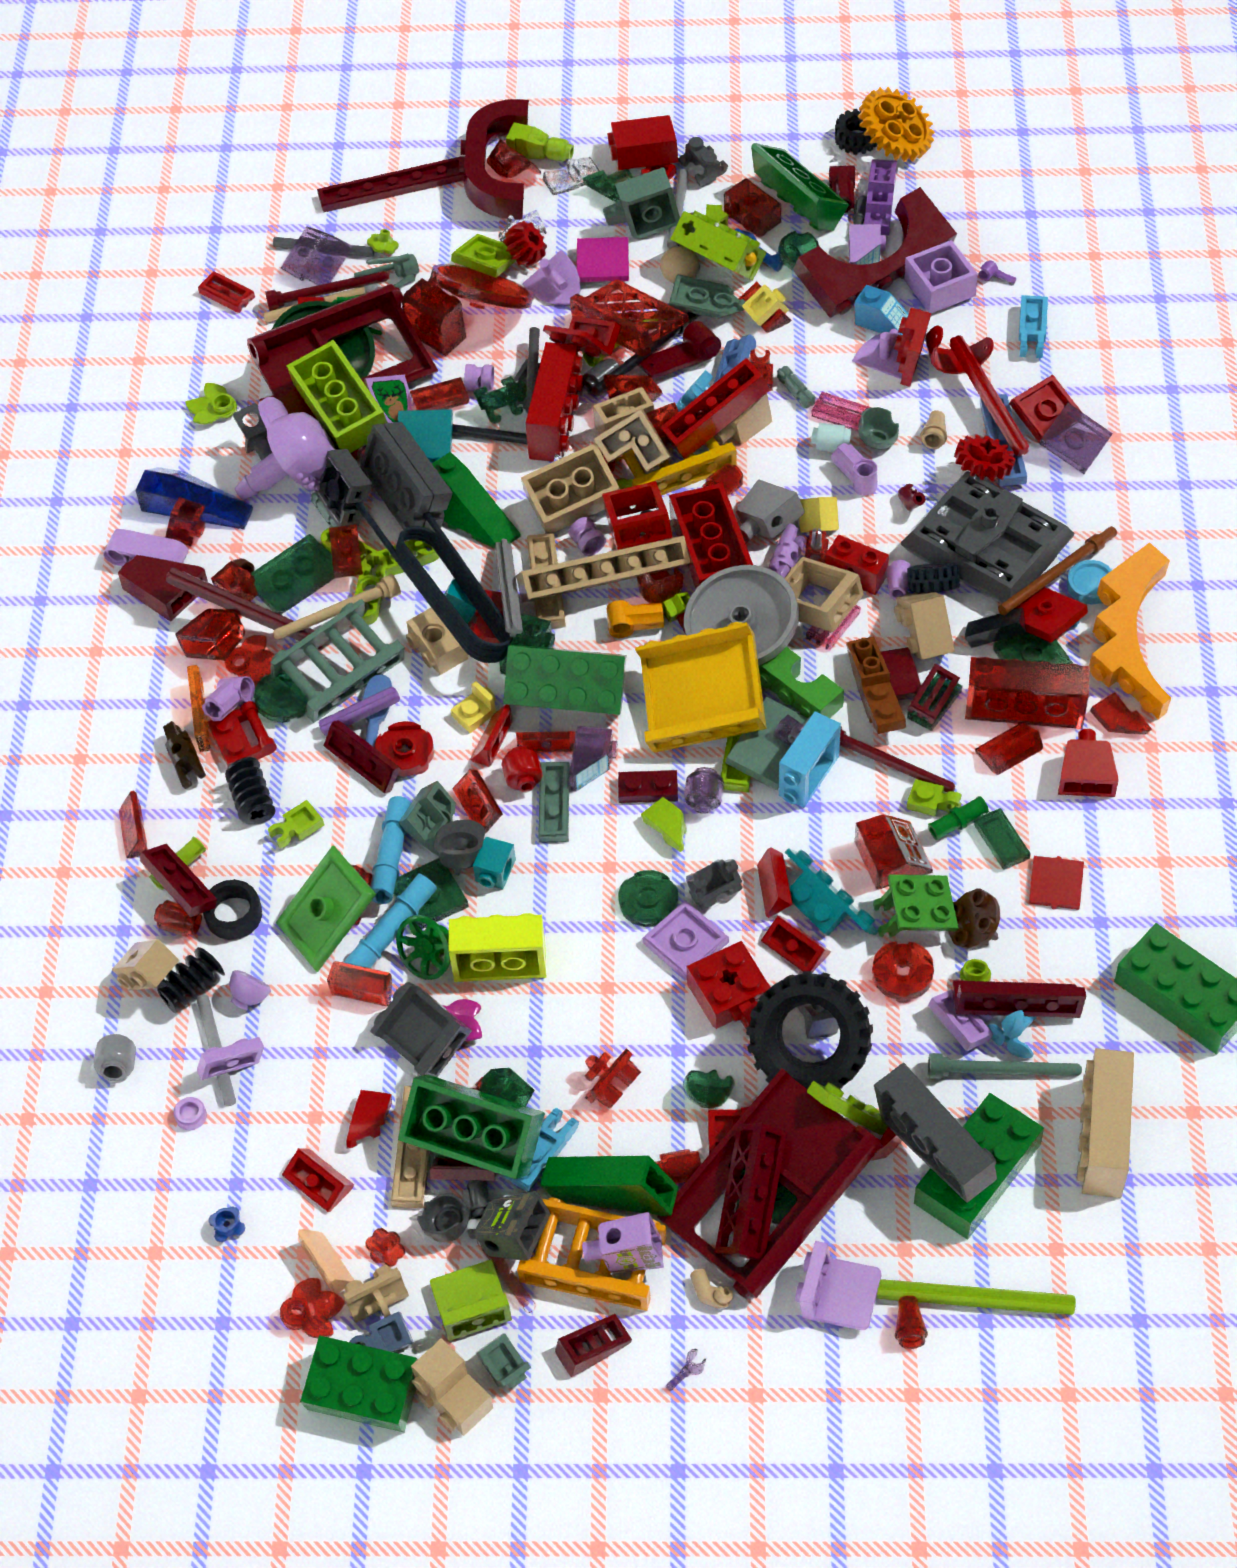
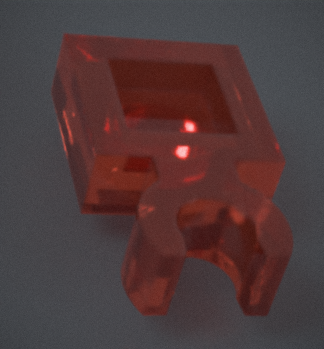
(763, 366)

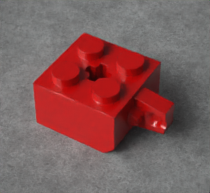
(727, 985)

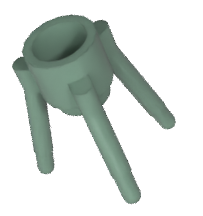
(403, 265)

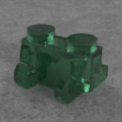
(502, 397)

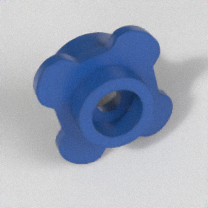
(225, 1215)

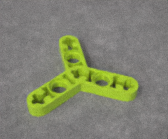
(386, 566)

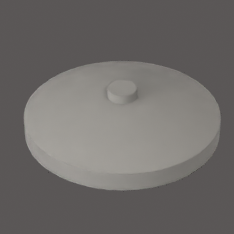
(749, 596)

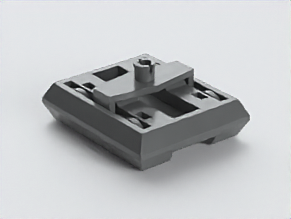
(995, 537)

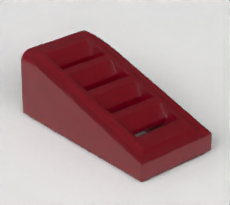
(577, 1359)

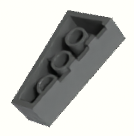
(933, 1133)

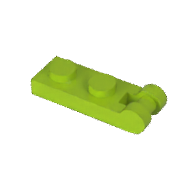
(851, 1107)

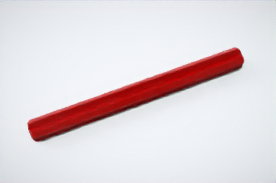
(989, 396)

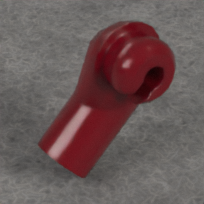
(911, 498)

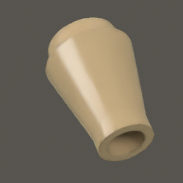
(934, 432)

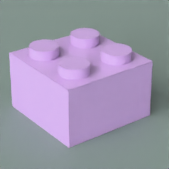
(940, 276)

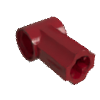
(843, 183)

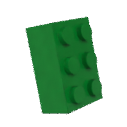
(360, 1384)

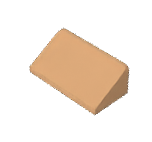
(325, 1259)

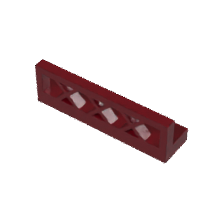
(1008, 997)
(755, 1190)

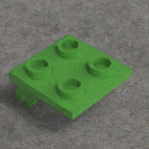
(919, 904)

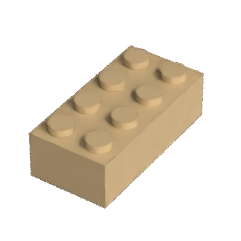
(1106, 1123)

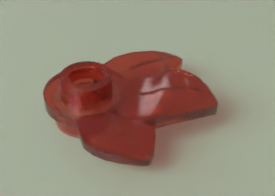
(255, 657)
(315, 1306)

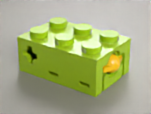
(719, 243)

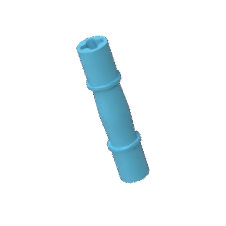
(389, 851)
(386, 929)

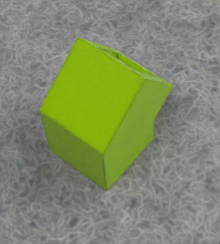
(716, 213)
(675, 606)

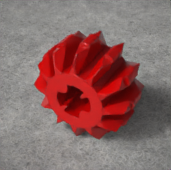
(525, 244)

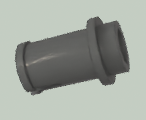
(478, 1197)

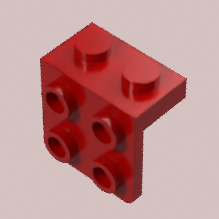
(590, 335)

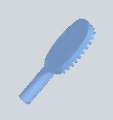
(375, 685)

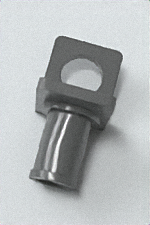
(255, 436)

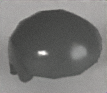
(444, 1218)

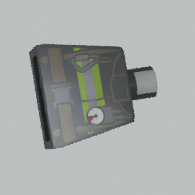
(511, 1226)

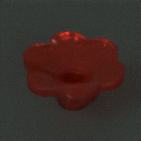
(385, 1247)

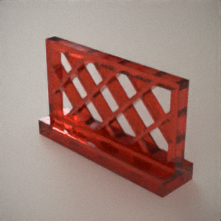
(632, 335)

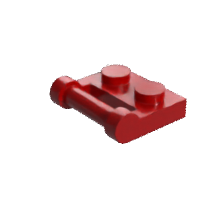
(233, 740)

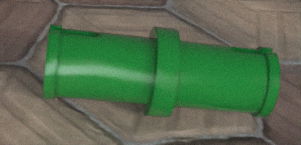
(958, 818)

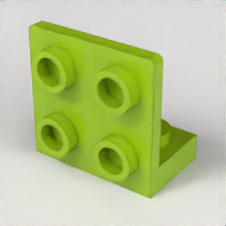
(470, 1300)

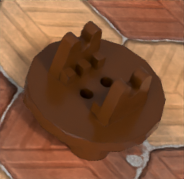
(984, 917)

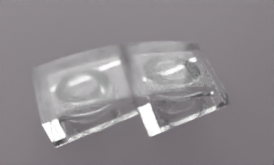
(569, 178)

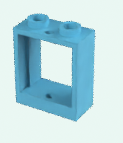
(809, 759)

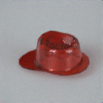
(509, 162)

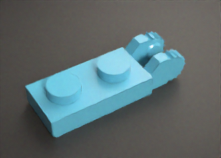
(1033, 323)
(695, 390)
(548, 1145)

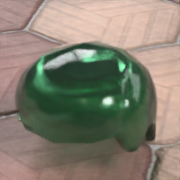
(795, 245)
(707, 1089)

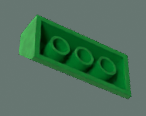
(798, 186)

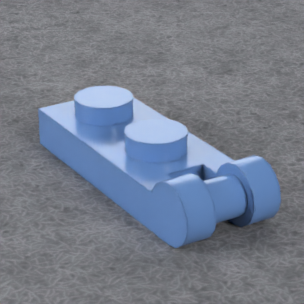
(734, 353)

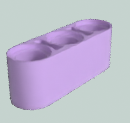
(127, 544)

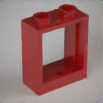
(627, 530)

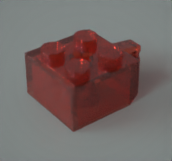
(435, 315)

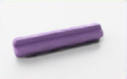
(361, 709)

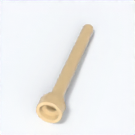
(386, 588)

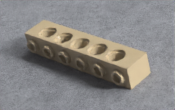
(602, 569)

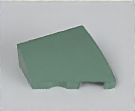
(428, 813)

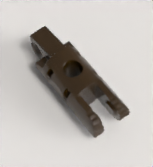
(182, 754)

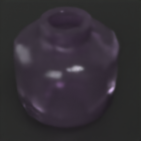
(704, 790)

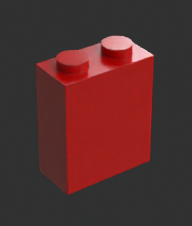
(643, 142)

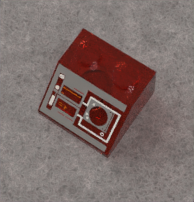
(890, 847)

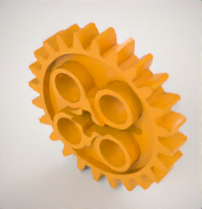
(896, 124)

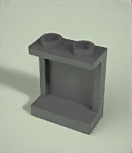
(420, 1029)

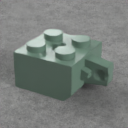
(644, 204)

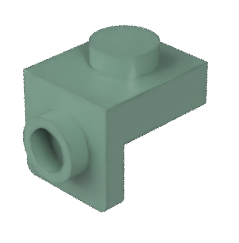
(503, 1362)

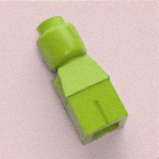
(537, 145)

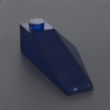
(162, 487)

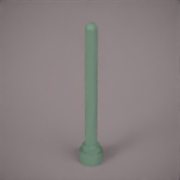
(941, 1066)

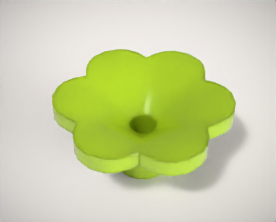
(383, 242)

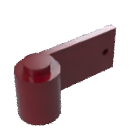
(697, 346)

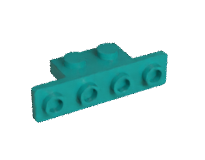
(821, 900)

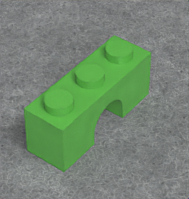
(806, 697)

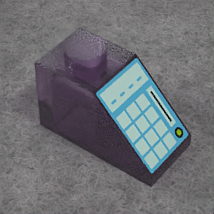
(591, 755)

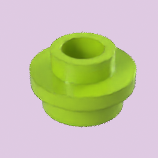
(975, 971)

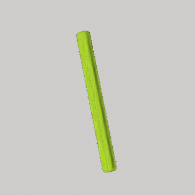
(978, 1296)

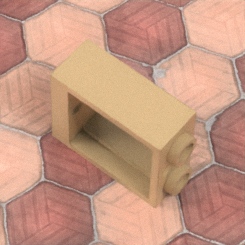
(845, 594)

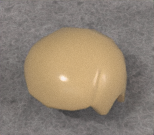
(679, 261)

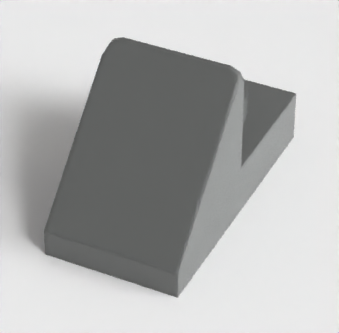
(818, 1021)

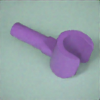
(991, 269)

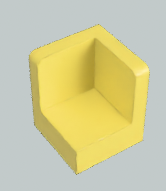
(819, 513)

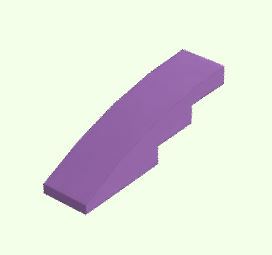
(881, 194)

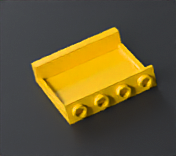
(701, 687)

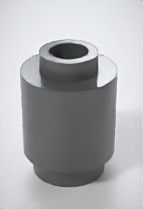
(597, 372)

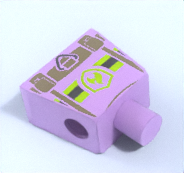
(627, 1244)

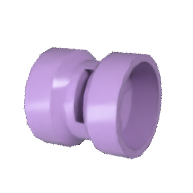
(479, 377)
(588, 538)

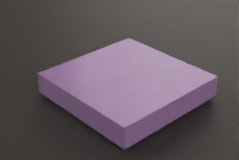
(684, 938)

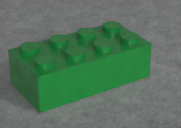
(564, 679)
(1181, 987)
(471, 1126)
(1011, 1141)

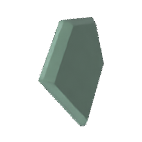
(704, 297)

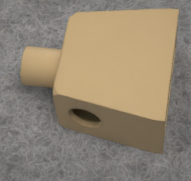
(748, 423)

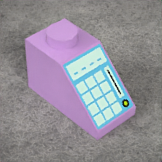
(865, 243)

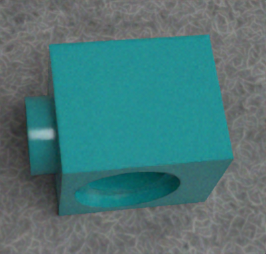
(494, 863)

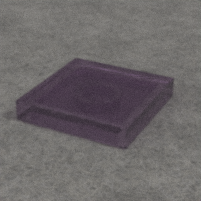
(1075, 438)

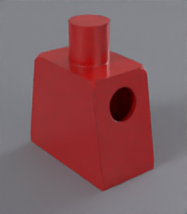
(1088, 767)

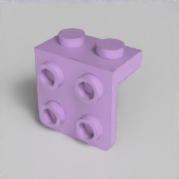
(837, 1289)

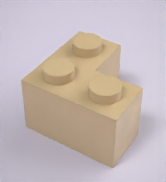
(637, 434)
(927, 623)
(447, 1386)

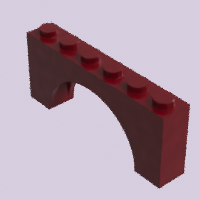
(839, 283)

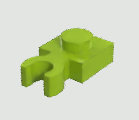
(298, 822)

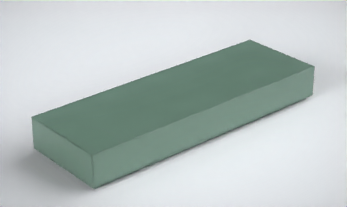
(554, 802)

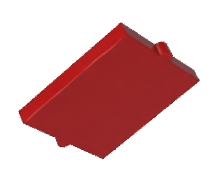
(1056, 882)

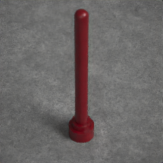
(277, 299)
(894, 762)

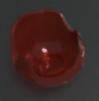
(660, 585)

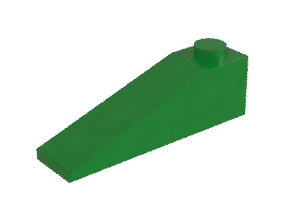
(472, 506)

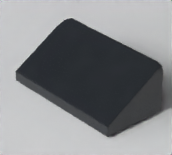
(995, 628)

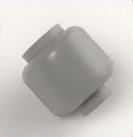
(114, 1057)

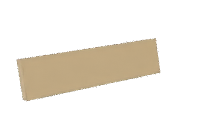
(543, 553)
(409, 1170)

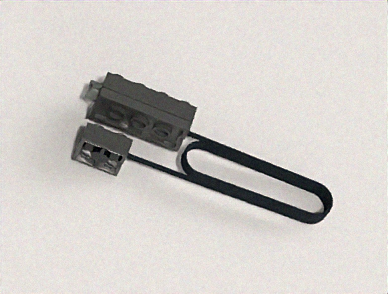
(417, 501)

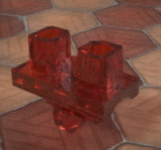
(621, 1068)

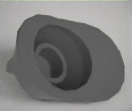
(459, 844)

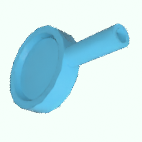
(1085, 580)

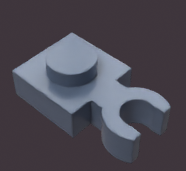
(387, 1334)

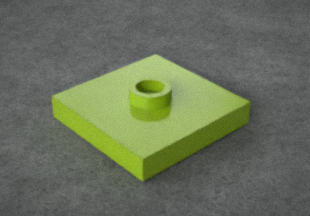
(483, 255)

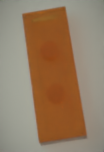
(197, 698)

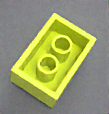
(497, 947)

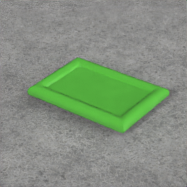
(325, 908)

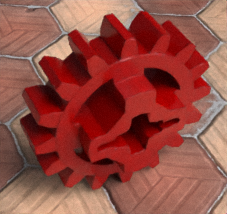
(984, 457)

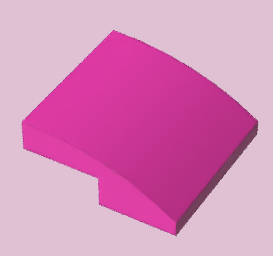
(603, 259)

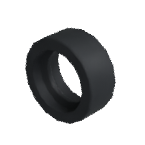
(243, 926)

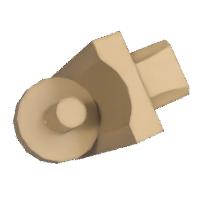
(375, 1294)

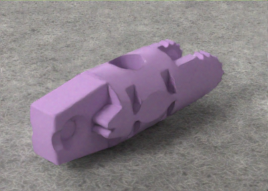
(787, 551)

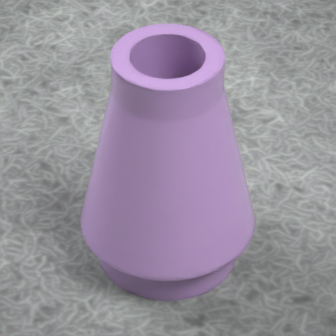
(897, 578)

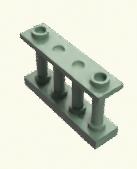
(341, 686)

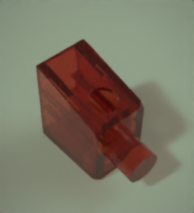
(211, 634)

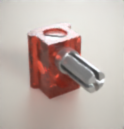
(816, 545)

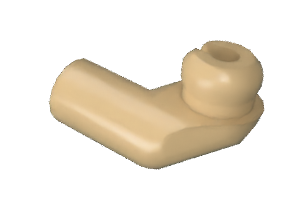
(708, 1294)

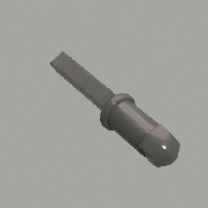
(859, 210)

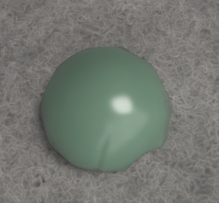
(877, 428)

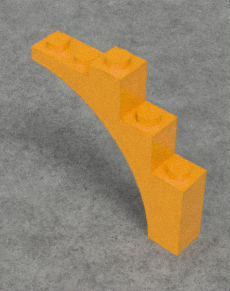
(1116, 627)

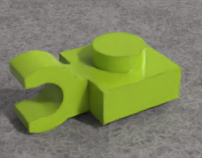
(930, 797)

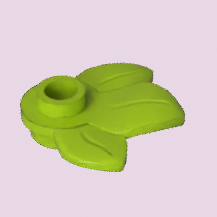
(213, 405)

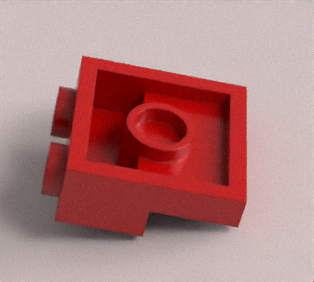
(911, 343)

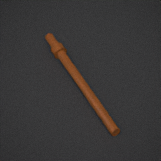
(1092, 545)

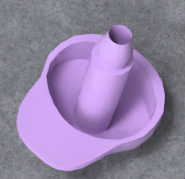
(297, 449)

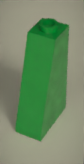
(611, 1183)

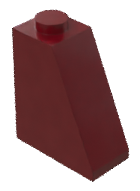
(146, 581)

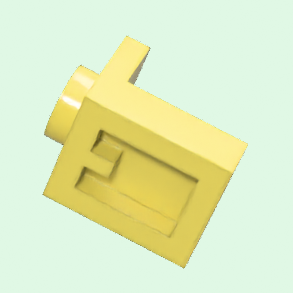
(765, 304)
(475, 708)

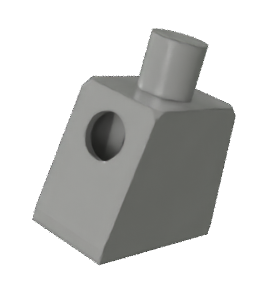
(768, 510)

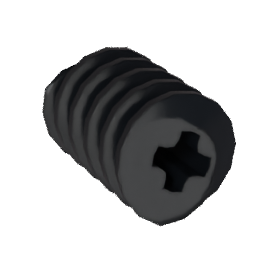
(249, 791)
(189, 977)

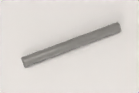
(679, 198)
(214, 1041)

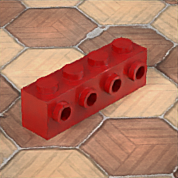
(715, 408)

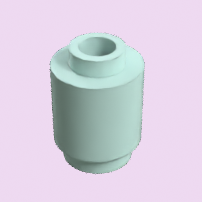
(830, 436)

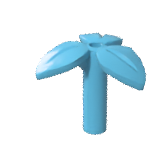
(1013, 1026)

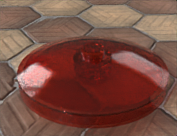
(481, 288)

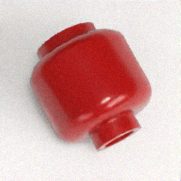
(521, 769)

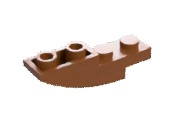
(874, 685)

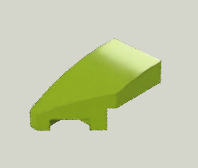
(667, 820)

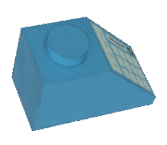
(878, 310)

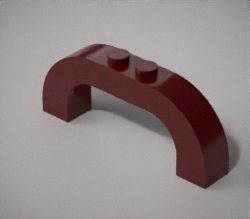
(482, 190)

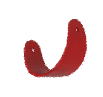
(945, 359)

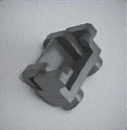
(705, 156)
(714, 880)

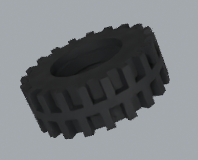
(813, 989)

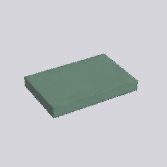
(761, 751)

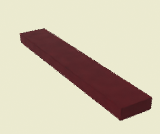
(390, 184)

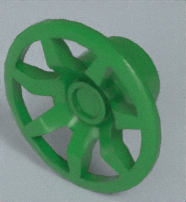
(428, 945)

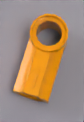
(626, 618)

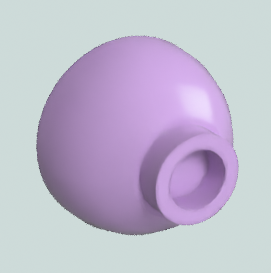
(247, 989)

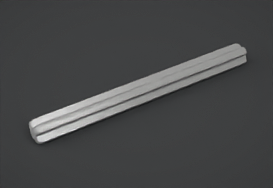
(508, 588)

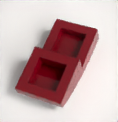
(902, 672)

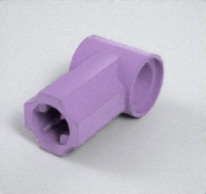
(857, 468)
(227, 696)

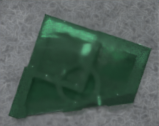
(606, 184)

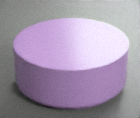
(190, 1113)

